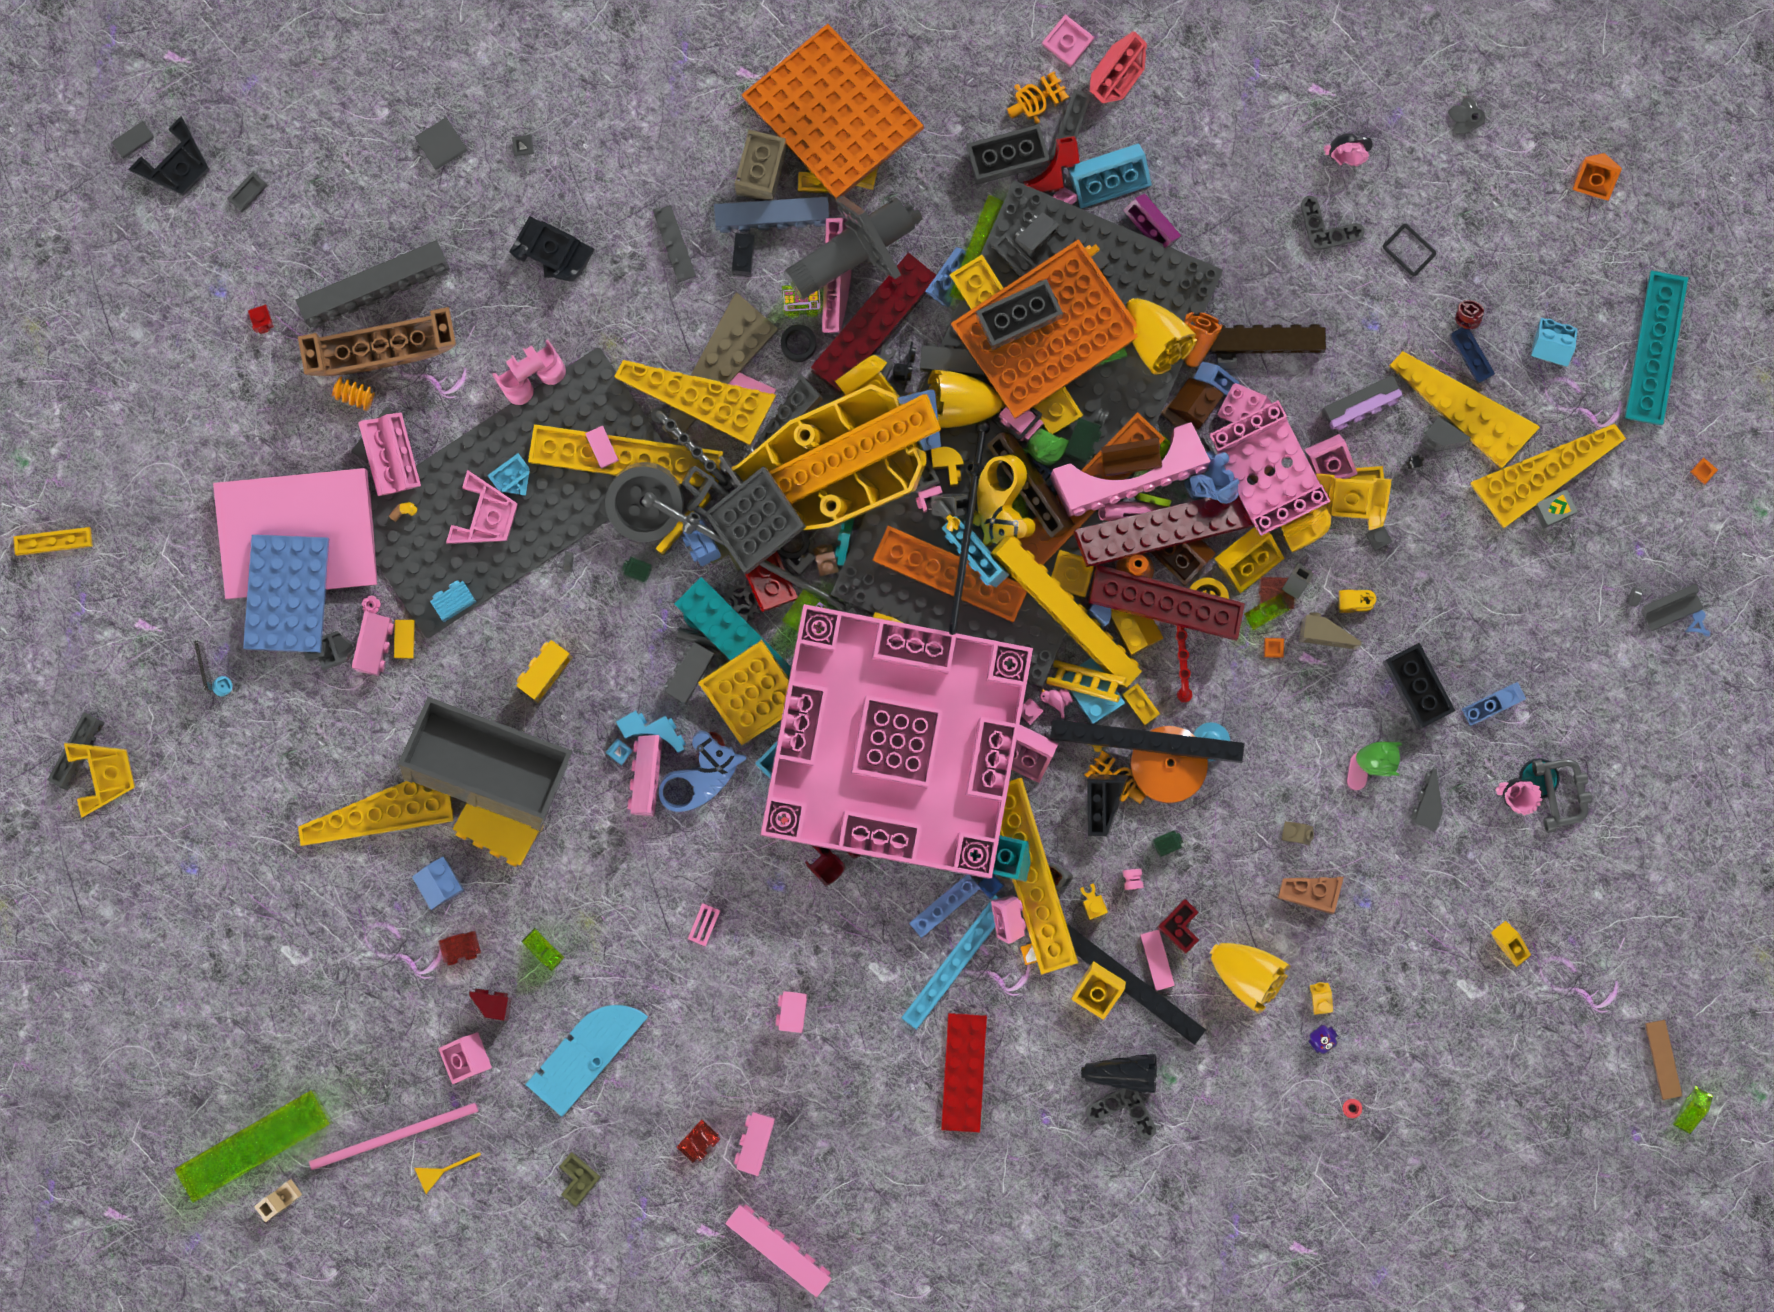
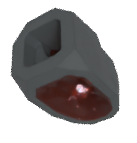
(1060, 876)

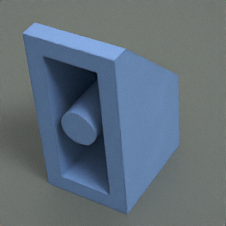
(1216, 377)

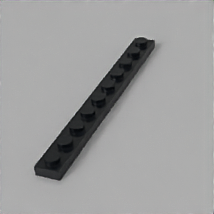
(1147, 741)
(1138, 989)

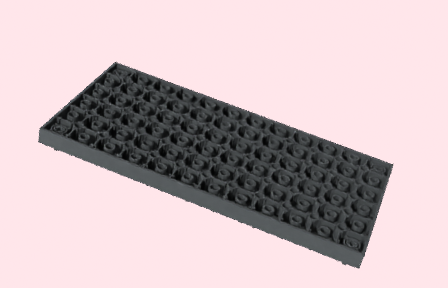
(1122, 387)

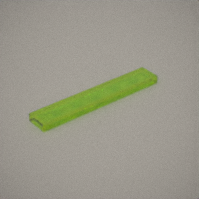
(980, 235)

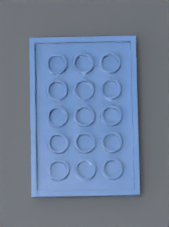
(286, 593)

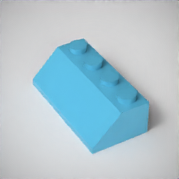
(1110, 175)

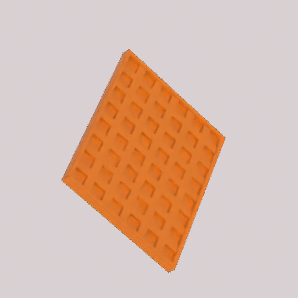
(832, 111)

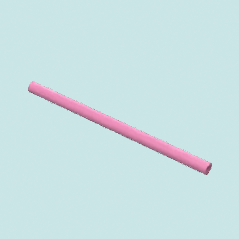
(393, 1136)

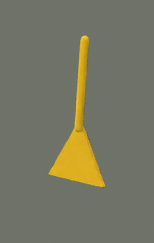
(429, 1176)

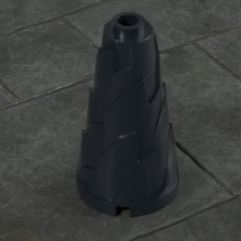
(1127, 1072)

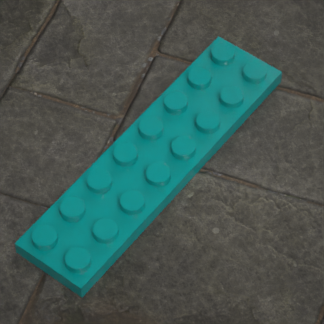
(1656, 348)
(721, 622)

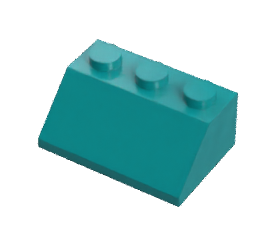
(1011, 858)

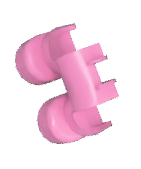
(544, 363)

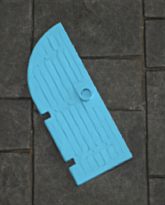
(579, 1062)

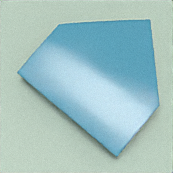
(511, 476)

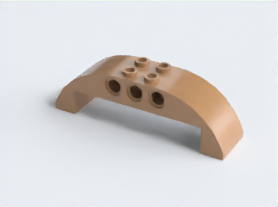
(378, 346)

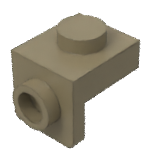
(1298, 833)

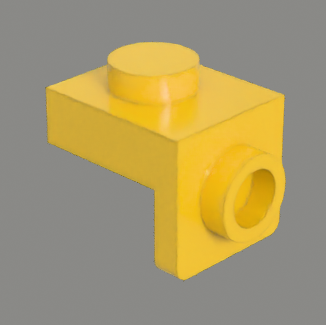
(1321, 998)

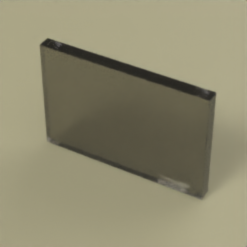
(203, 664)

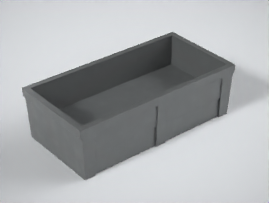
(484, 763)

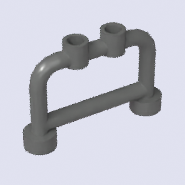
(1540, 768)

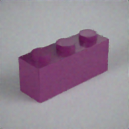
(1151, 221)

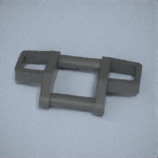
(701, 493)

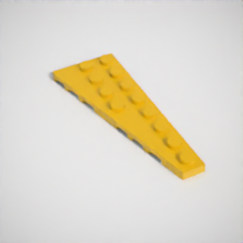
(1490, 425)
(1524, 484)

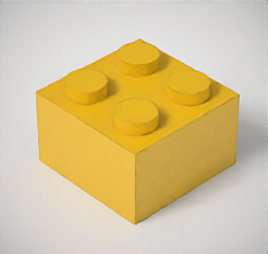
(1098, 990)

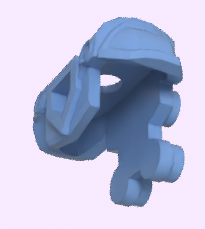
(1216, 482)

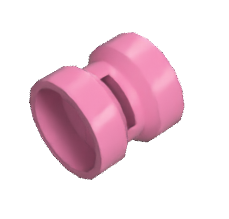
(1133, 879)

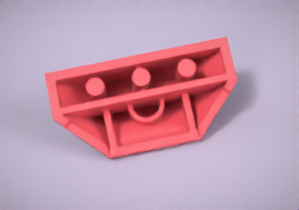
(1119, 69)

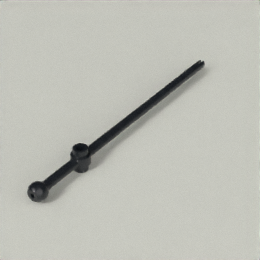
(974, 470)

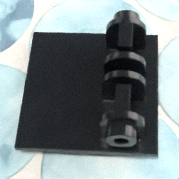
(904, 371)

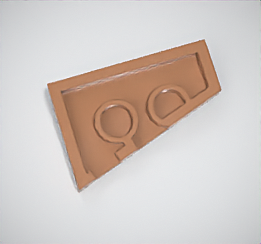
(1314, 893)

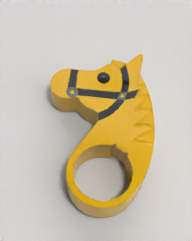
(995, 503)

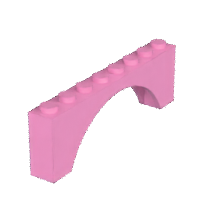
(1084, 492)

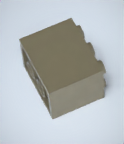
(760, 166)

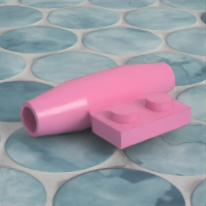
(1125, 509)

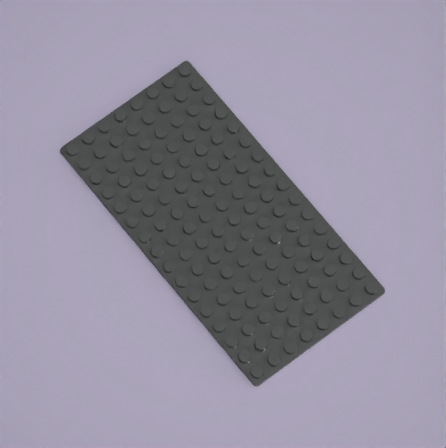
(552, 515)

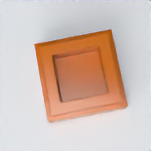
(1703, 470)
(1274, 647)

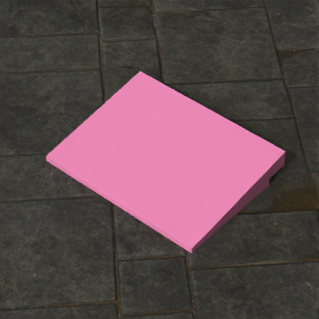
(298, 505)

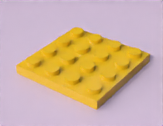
(748, 692)

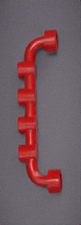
(1184, 693)

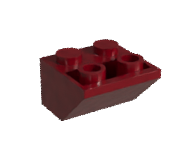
(492, 1006)

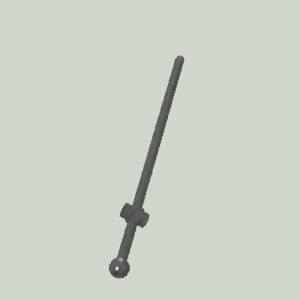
(692, 523)

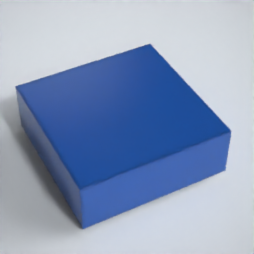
(990, 886)

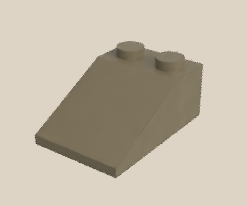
(1324, 632)

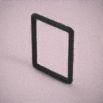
(1420, 239)
(1010, 431)

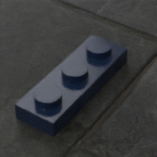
(1472, 354)

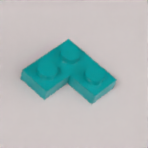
(844, 536)

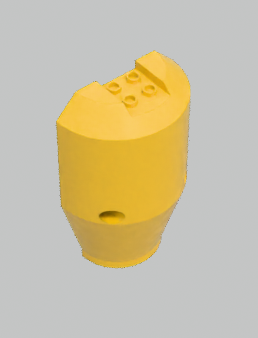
(857, 492)

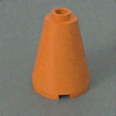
(1206, 333)
(1144, 562)

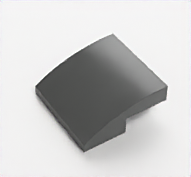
(441, 143)

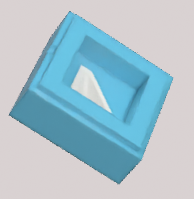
(619, 751)

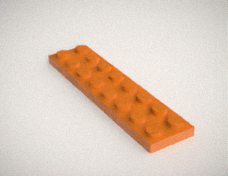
(939, 570)

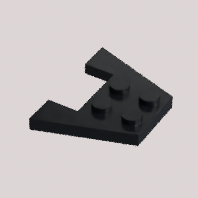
(180, 168)

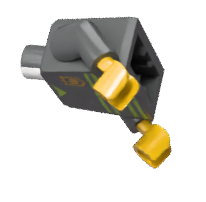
(951, 505)

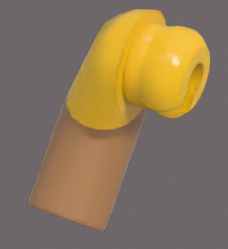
(403, 508)

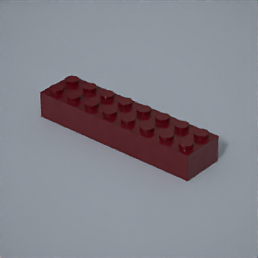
(874, 321)

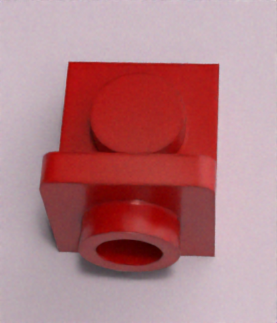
(261, 319)

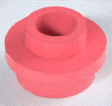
(1358, 1106)

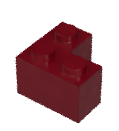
(1175, 926)

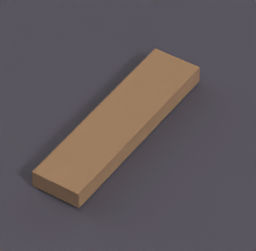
(1663, 1059)

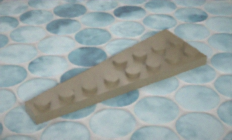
(732, 346)

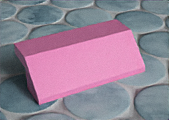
(389, 454)

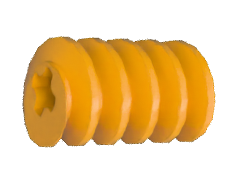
(353, 394)

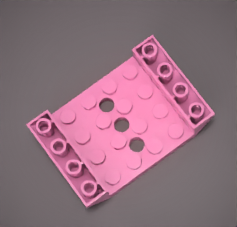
(1263, 442)

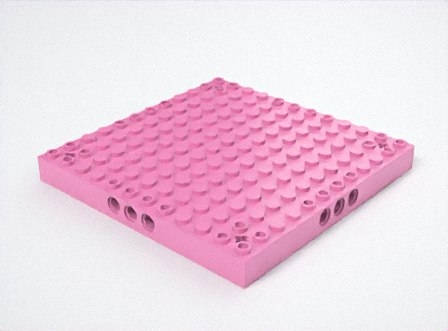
(896, 741)

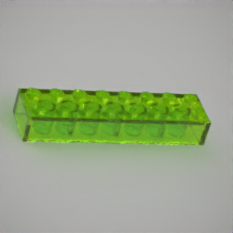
(253, 1146)

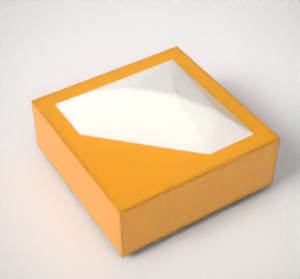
(1028, 954)

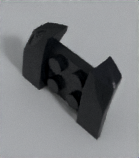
(552, 248)

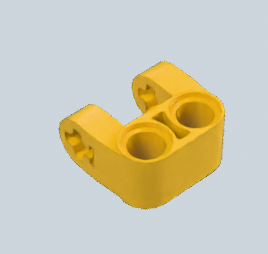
(1350, 601)

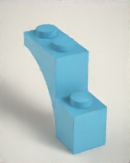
(633, 725)

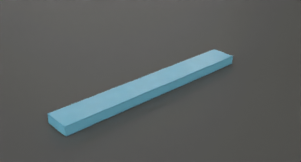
(951, 968)

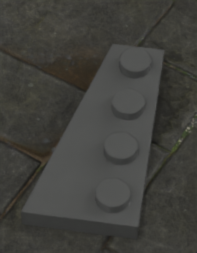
(800, 401)

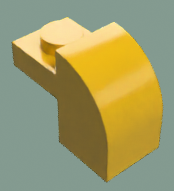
(948, 458)

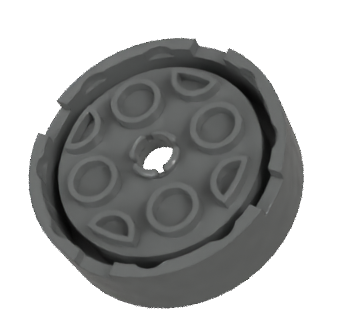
(631, 516)

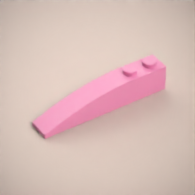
(837, 291)

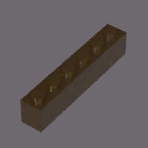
(1270, 339)
(1035, 490)

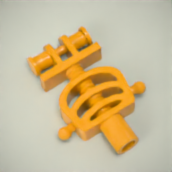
(1024, 103)
(1131, 791)

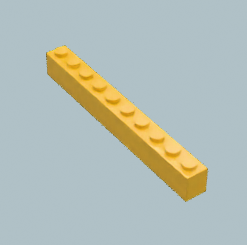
(1064, 610)

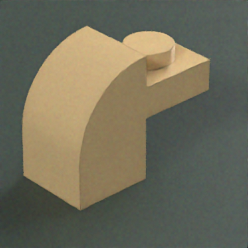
(278, 1200)

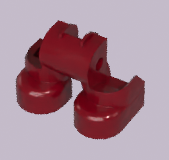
(828, 865)

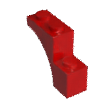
(1051, 179)

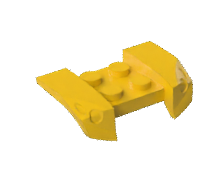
(865, 374)
(1356, 498)
(1306, 529)

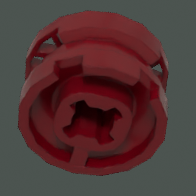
(1469, 312)

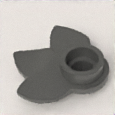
(1464, 114)

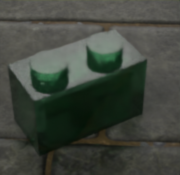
(1082, 441)

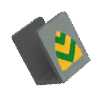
(1555, 509)

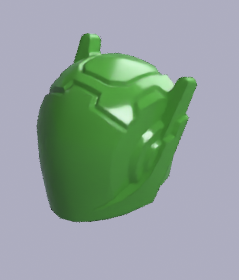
(1046, 447)
(1380, 758)

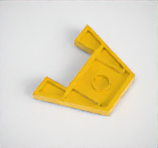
(109, 773)

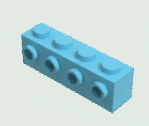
(978, 555)

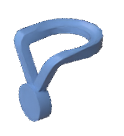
(1698, 617)

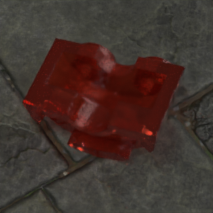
(459, 947)
(697, 1141)

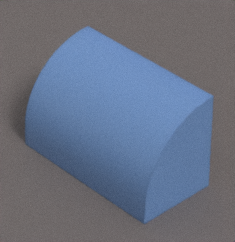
(1100, 613)

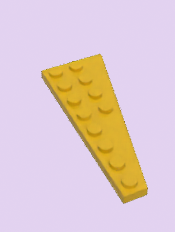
(720, 405)
(389, 810)

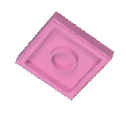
(1068, 40)

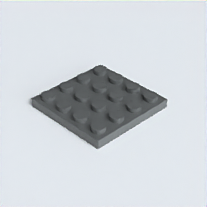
(755, 520)

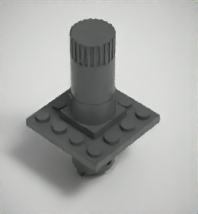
(861, 241)

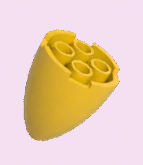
(1160, 334)
(962, 399)
(1249, 973)

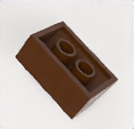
(1185, 559)

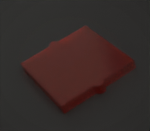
(1272, 587)

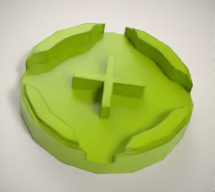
(1146, 497)

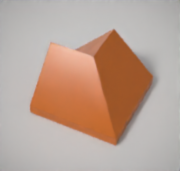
(1597, 176)

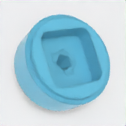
(222, 686)

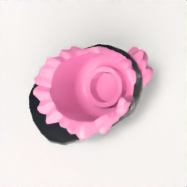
(1349, 149)
(1520, 795)

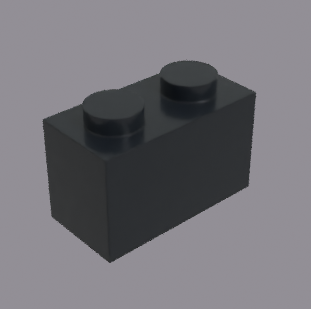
(743, 254)

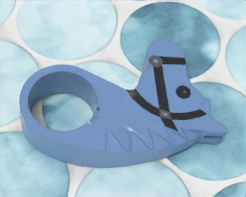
(715, 770)

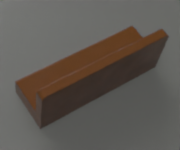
(1131, 457)

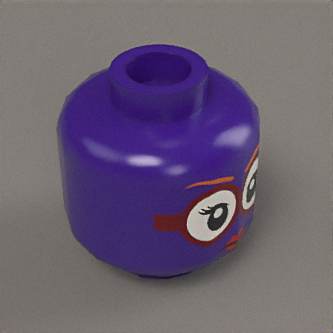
(1323, 1039)

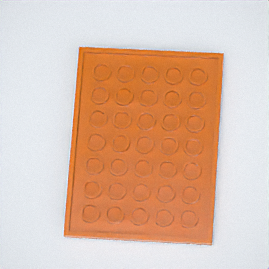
(1050, 358)

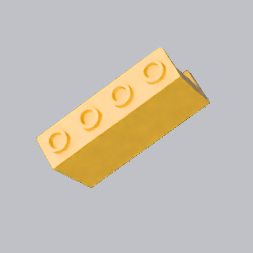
(496, 832)

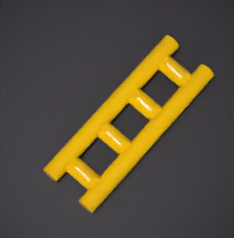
(1092, 690)

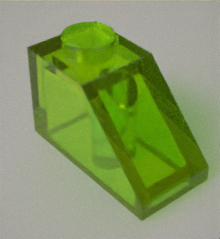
(1266, 612)
(543, 949)
(1693, 1110)

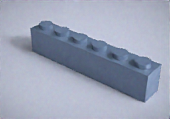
(771, 214)

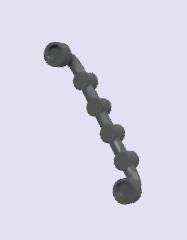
(659, 416)

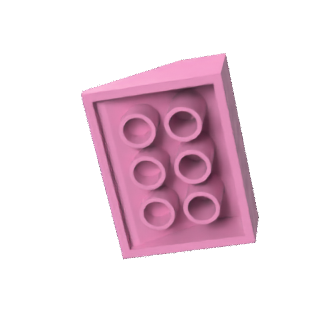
(646, 775)

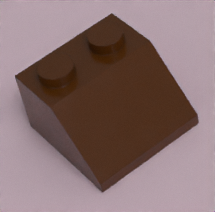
(1195, 402)

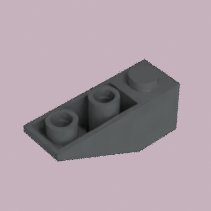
(1430, 807)

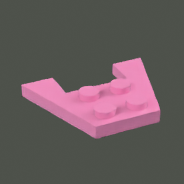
(491, 518)

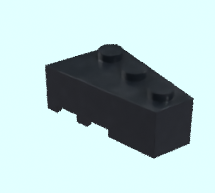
(1103, 800)

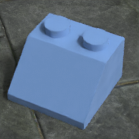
(438, 883)

